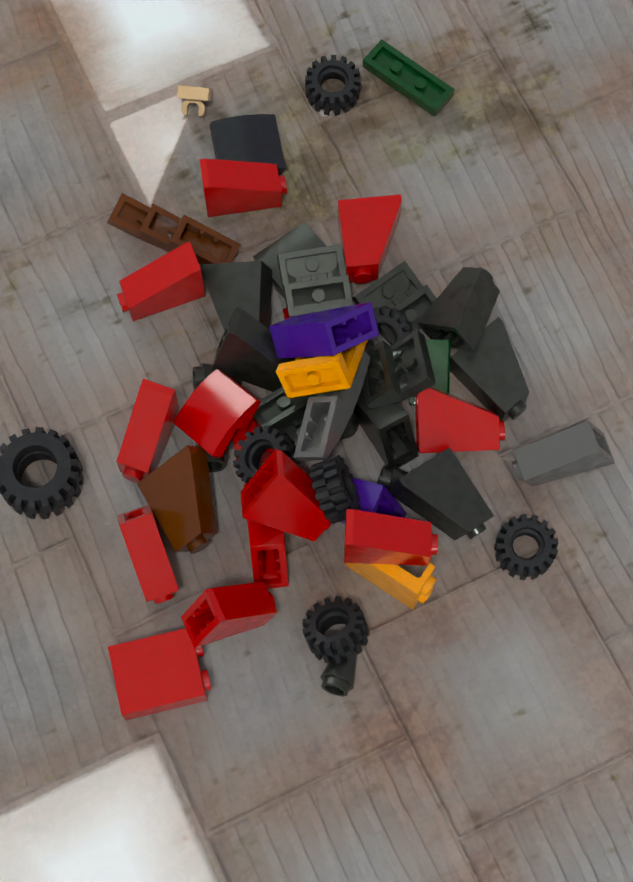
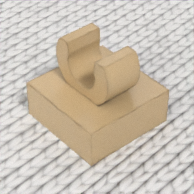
(194, 95)

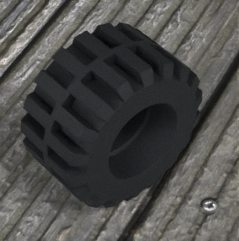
(54, 494)

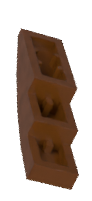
(170, 231)

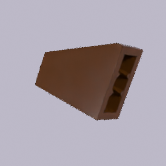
(183, 499)

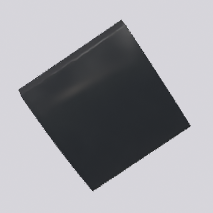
(248, 139)

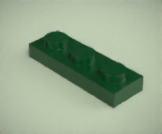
(408, 77)

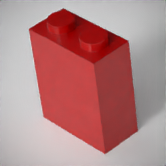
(158, 674)

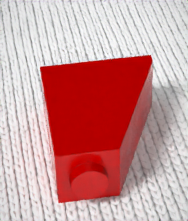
(240, 186)
(366, 234)
(162, 284)
(454, 423)
(147, 430)
(283, 499)
(387, 539)
(148, 554)
(268, 555)
(228, 611)

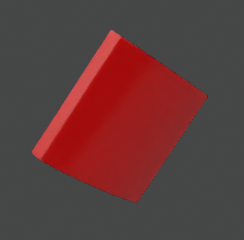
(216, 412)

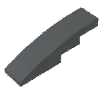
(328, 417)

